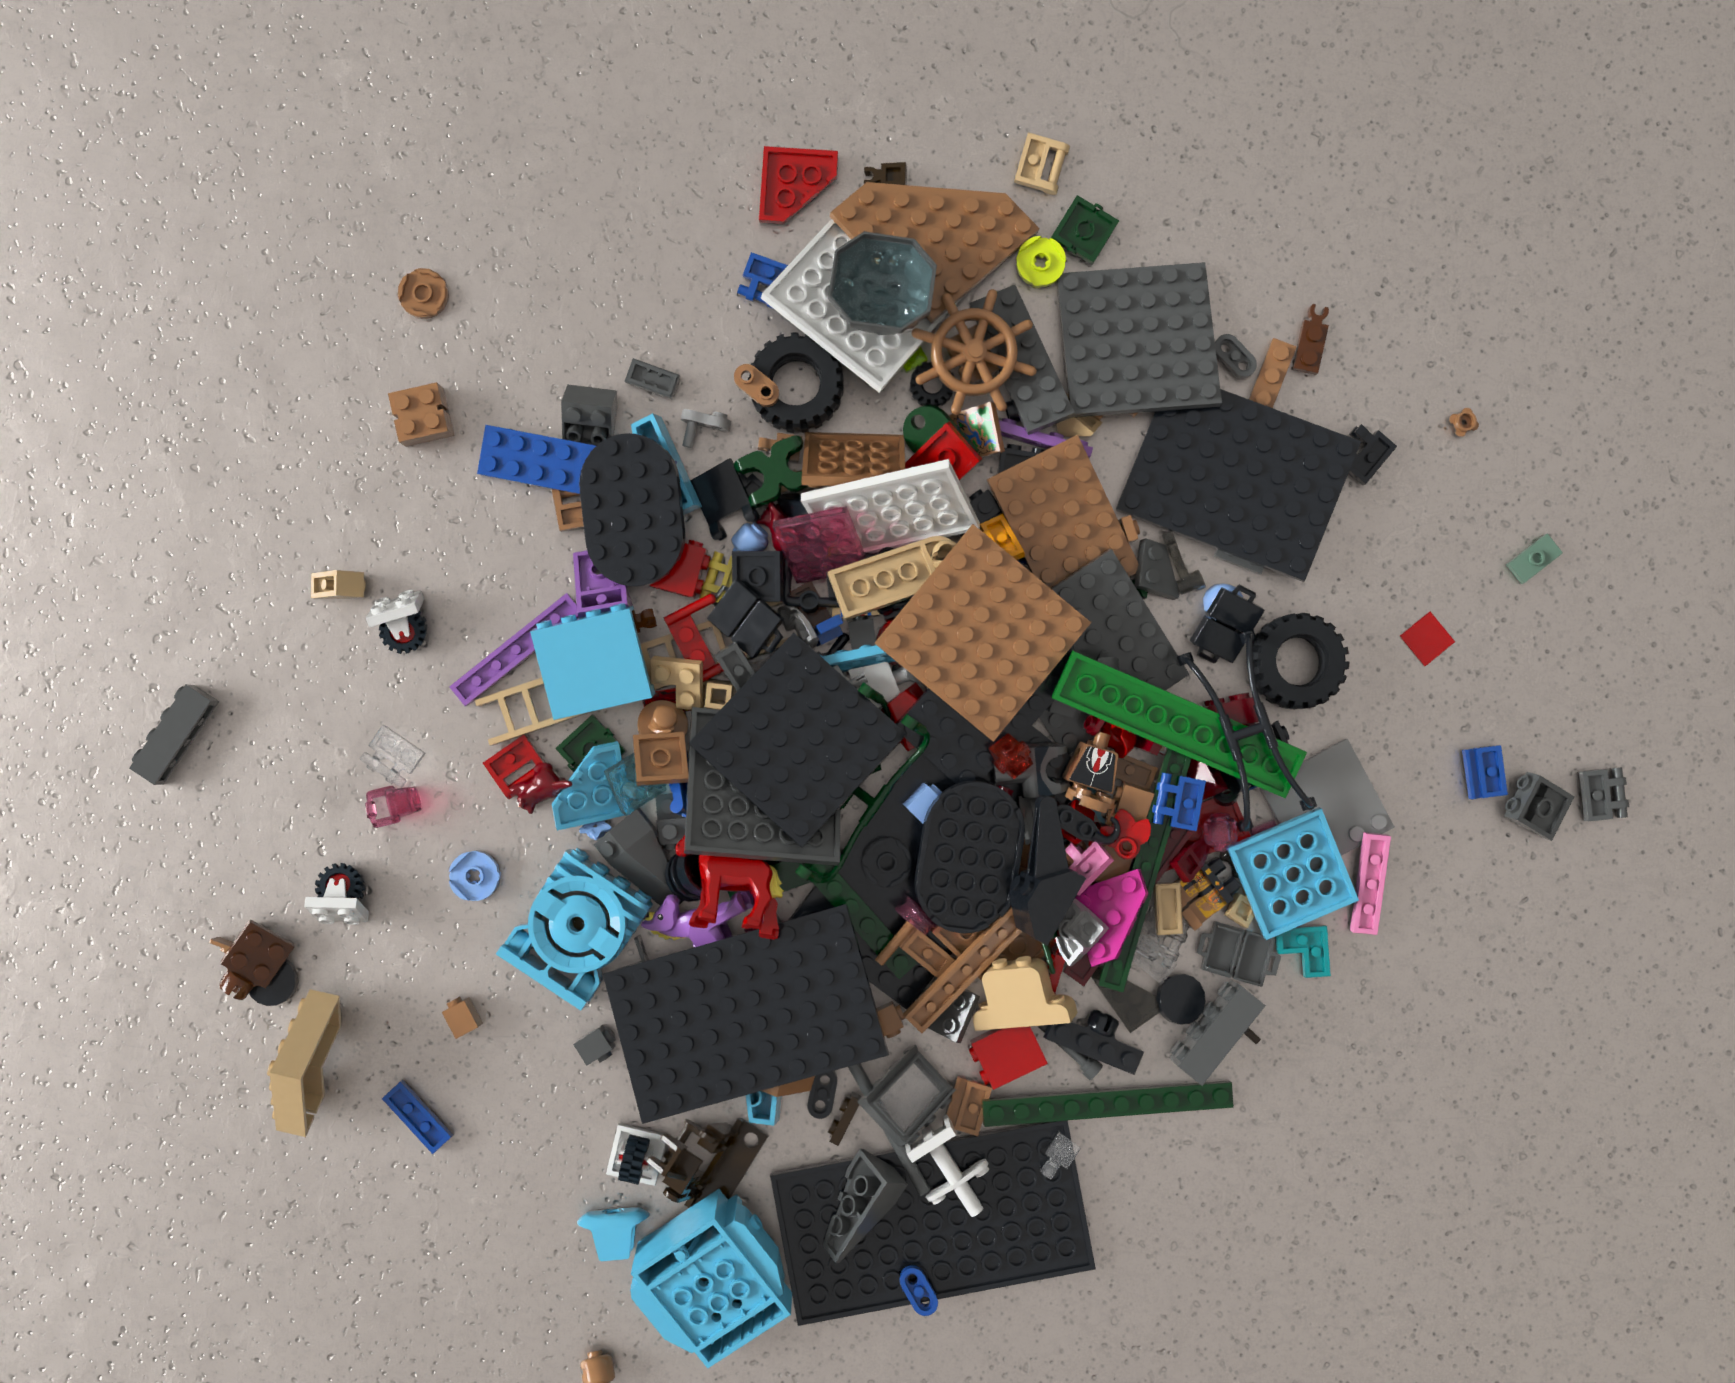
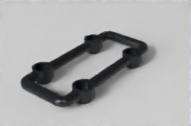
(810, 601)

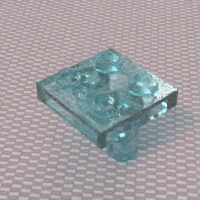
(625, 789)

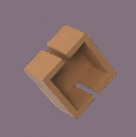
(419, 414)

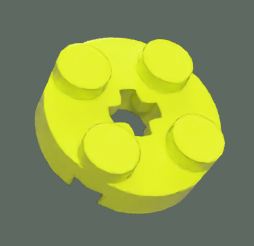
(1026, 260)

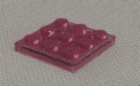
(818, 543)

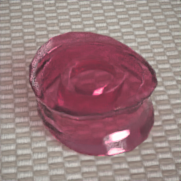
(915, 915)

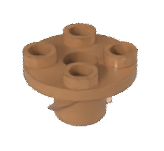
(662, 717)

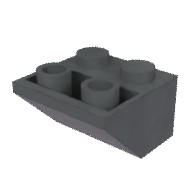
(588, 414)

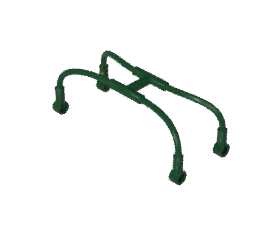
(873, 803)

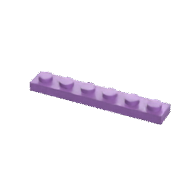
(508, 655)

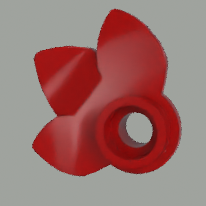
(1131, 831)

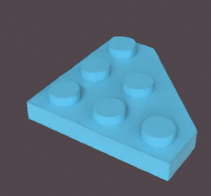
(590, 795)

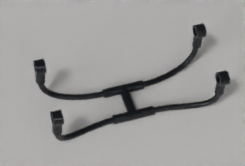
(1232, 737)

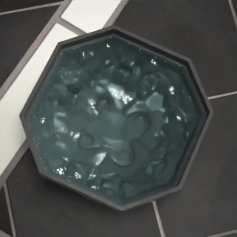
(882, 283)

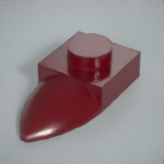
(1190, 860)

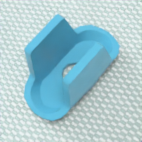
(613, 1230)

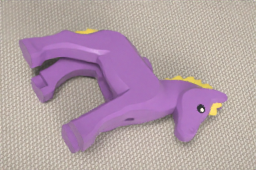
(672, 924)

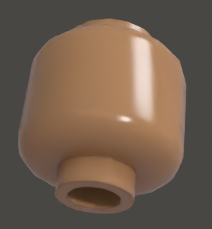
(597, 1368)

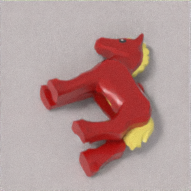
(737, 875)

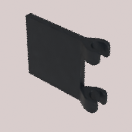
(721, 495)

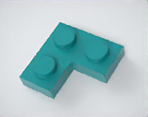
(1312, 943)

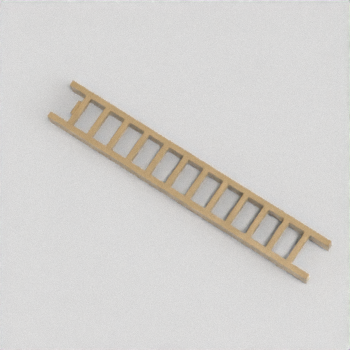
(524, 688)

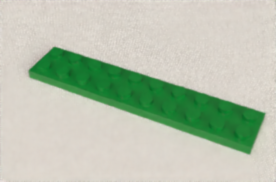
(1171, 722)

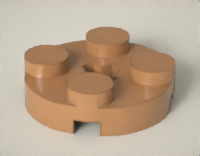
(1099, 801)

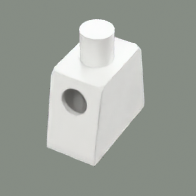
(881, 679)

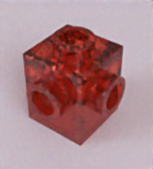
(1011, 761)

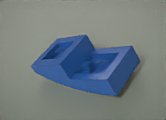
(829, 629)

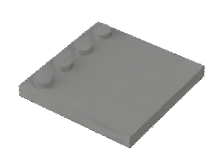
(1342, 793)

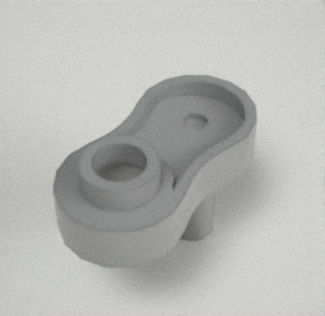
(693, 418)

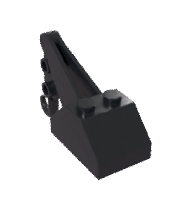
(1048, 886)

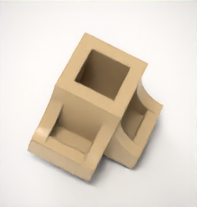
(716, 693)

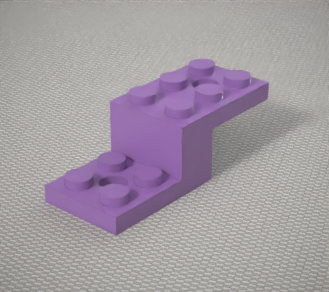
(595, 590)

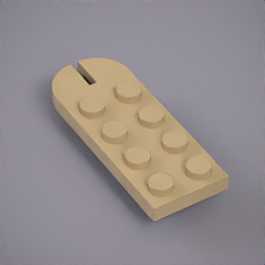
(887, 576)

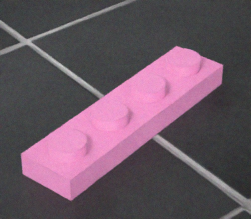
(1370, 883)

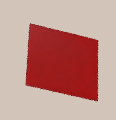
(1427, 638)

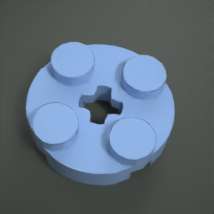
(460, 875)

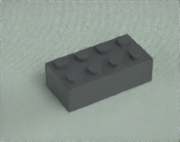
(1216, 1031)

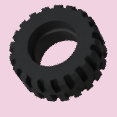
(831, 388)
(1330, 655)

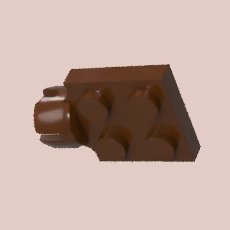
(253, 959)

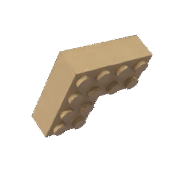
(298, 1069)

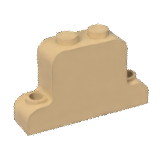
(1021, 996)

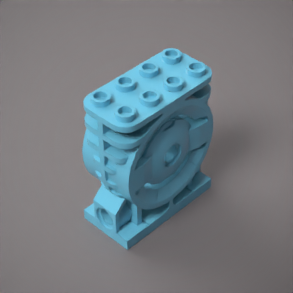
(626, 912)

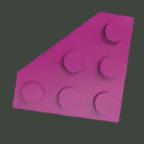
(1117, 905)

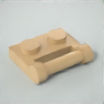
(1033, 162)

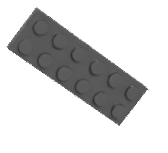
(1039, 397)

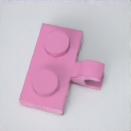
(1089, 862)

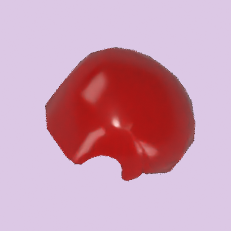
(1120, 740)

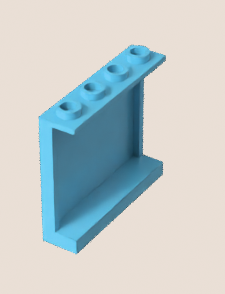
(591, 661)

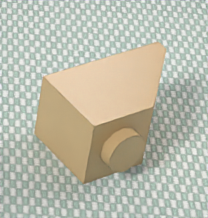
(337, 585)

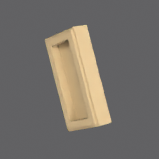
(1168, 908)

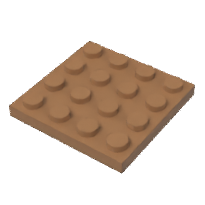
(849, 457)

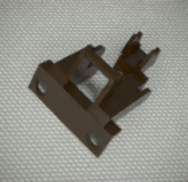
(724, 1171)

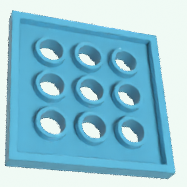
(1317, 904)

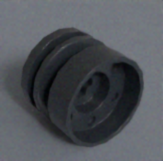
(680, 877)

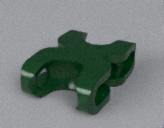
(774, 470)

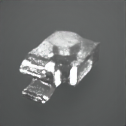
(1061, 1152)

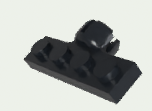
(1097, 1041)

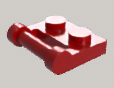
(510, 760)

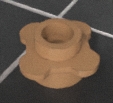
(1469, 417)

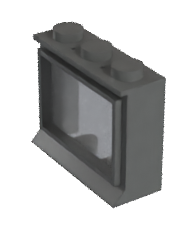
(907, 1097)

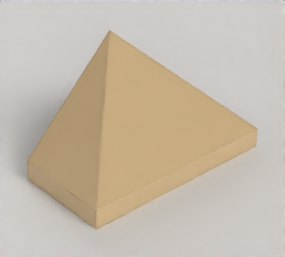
(1078, 426)

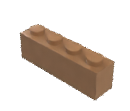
(1137, 802)

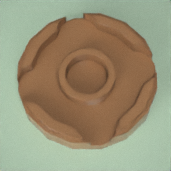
(423, 293)

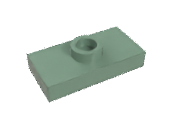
(1534, 558)

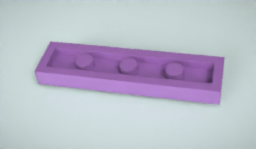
(1012, 431)

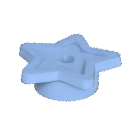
(595, 832)

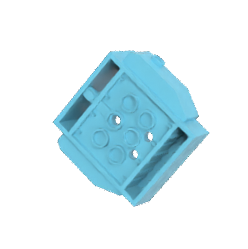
(738, 1258)

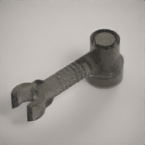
(1188, 581)

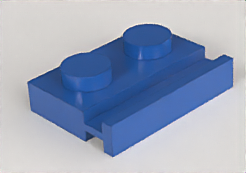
(1484, 772)

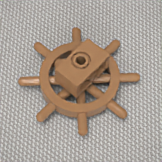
(973, 353)

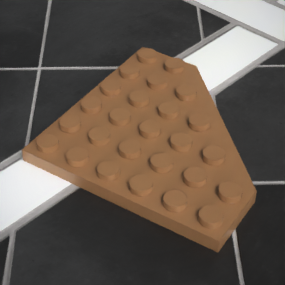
(959, 229)

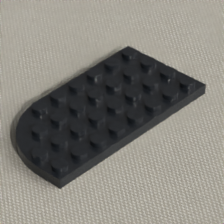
(959, 746)

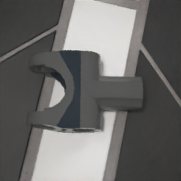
(1034, 779)

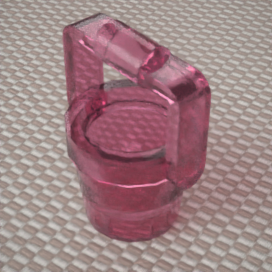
(399, 802)

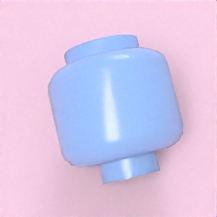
(750, 538)

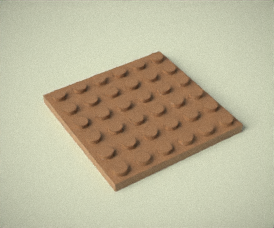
(982, 632)

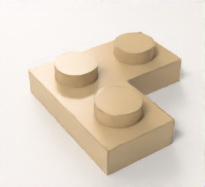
(683, 673)

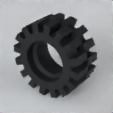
(922, 395)

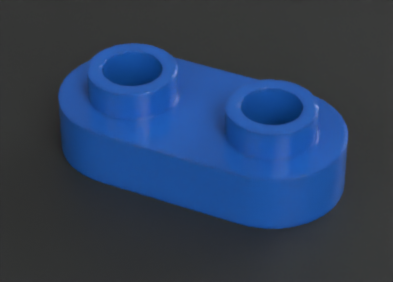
(918, 1289)

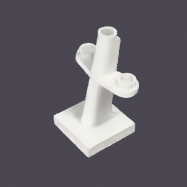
(933, 1143)

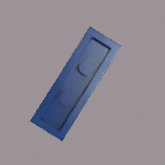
(417, 1116)

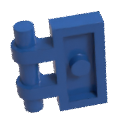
(759, 271)
(1187, 801)

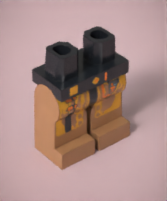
(1206, 893)

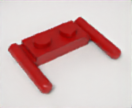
(689, 637)

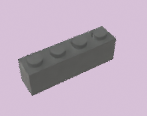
(173, 734)

